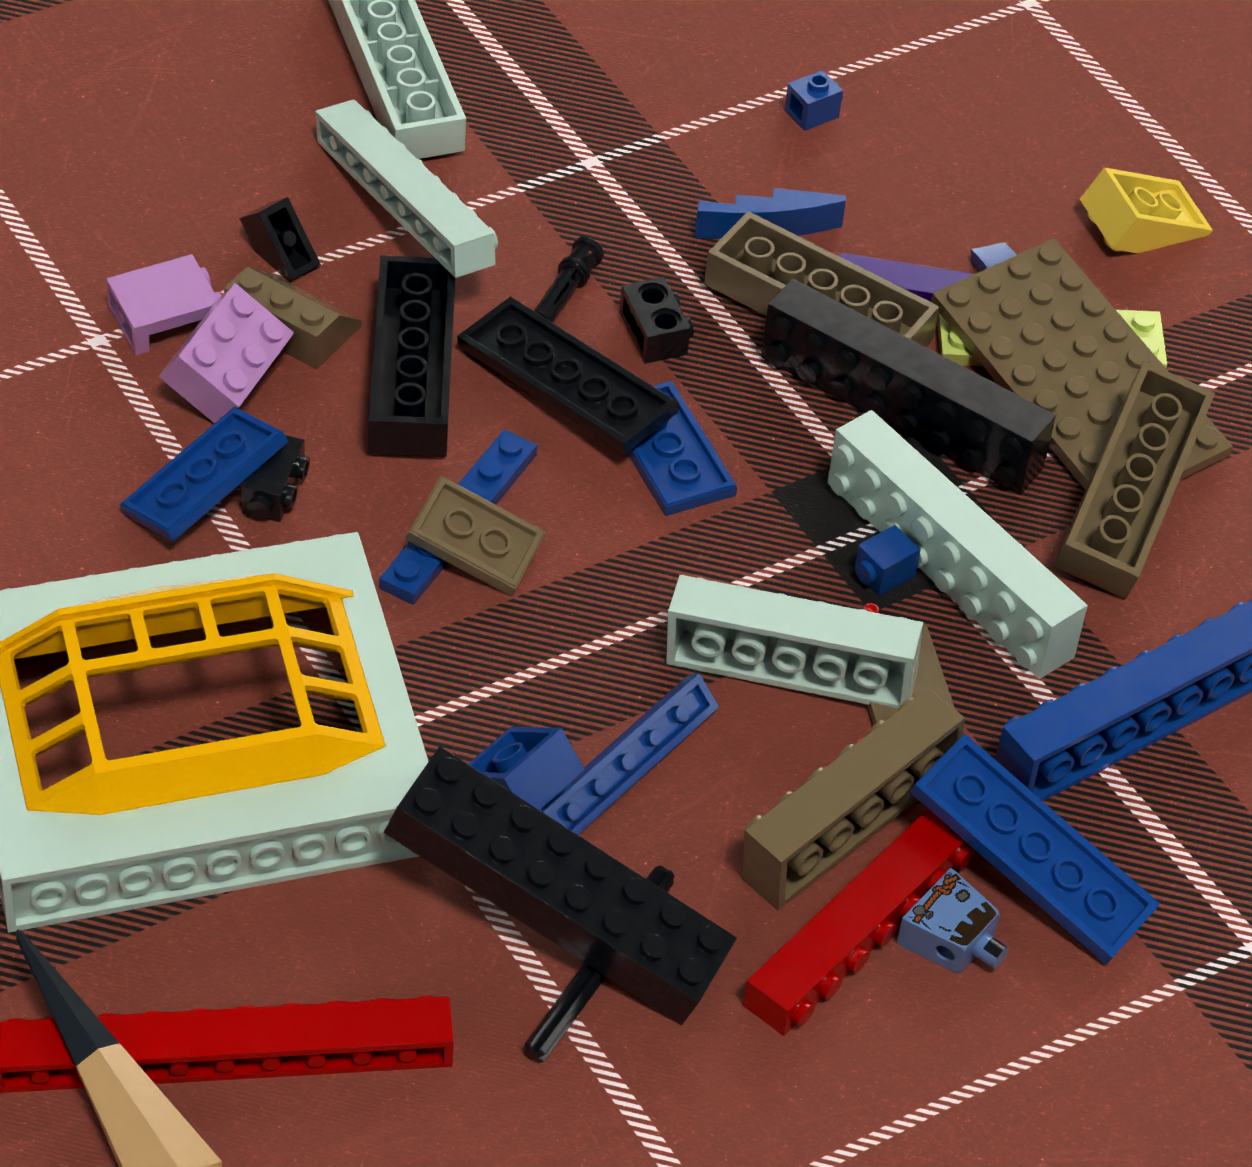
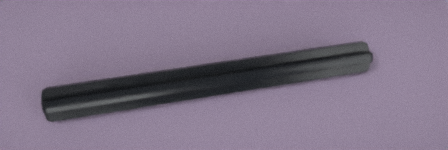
(577, 994)

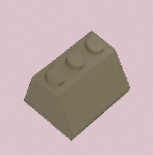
(316, 324)

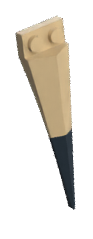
(132, 1110)

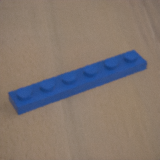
(490, 479)
(633, 754)

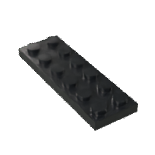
(568, 375)

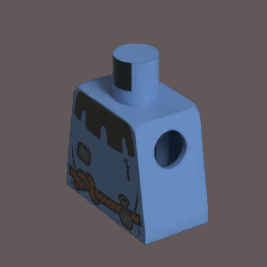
(953, 926)

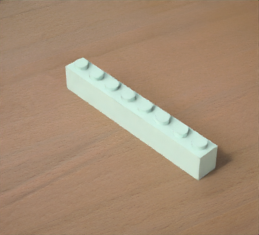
(406, 188)

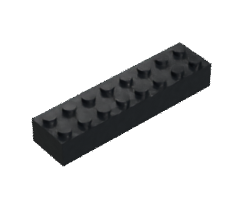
(907, 386)
(560, 885)

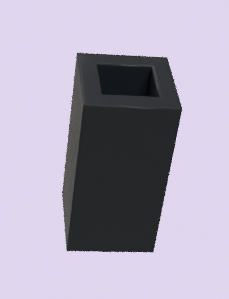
(274, 484)

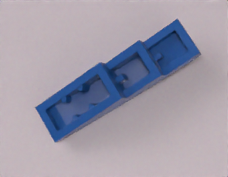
(790, 209)

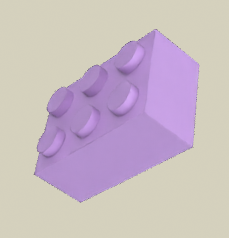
(226, 354)

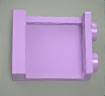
(159, 299)

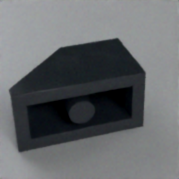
(280, 238)

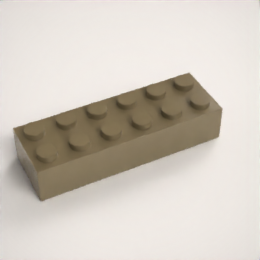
(762, 258)
(1134, 480)
(847, 799)

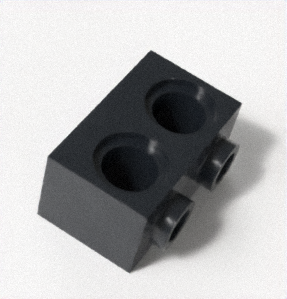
(655, 320)

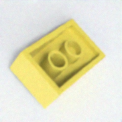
(1142, 211)

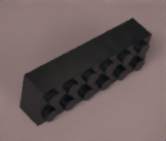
(412, 357)

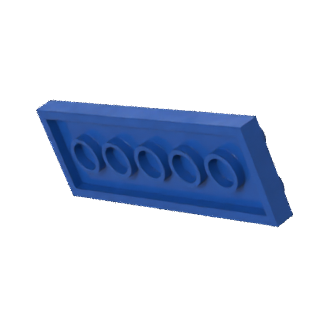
(1035, 848)

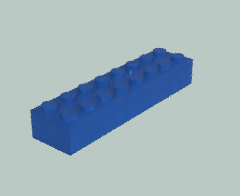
(1131, 705)

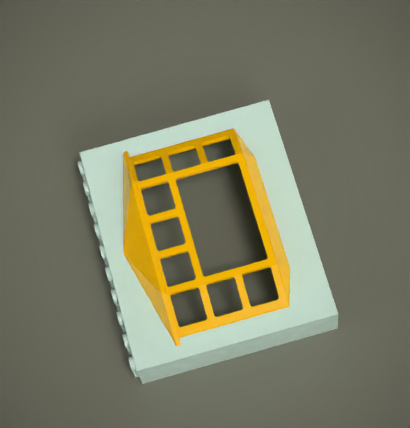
(211, 811)

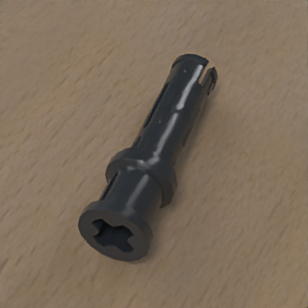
(573, 273)

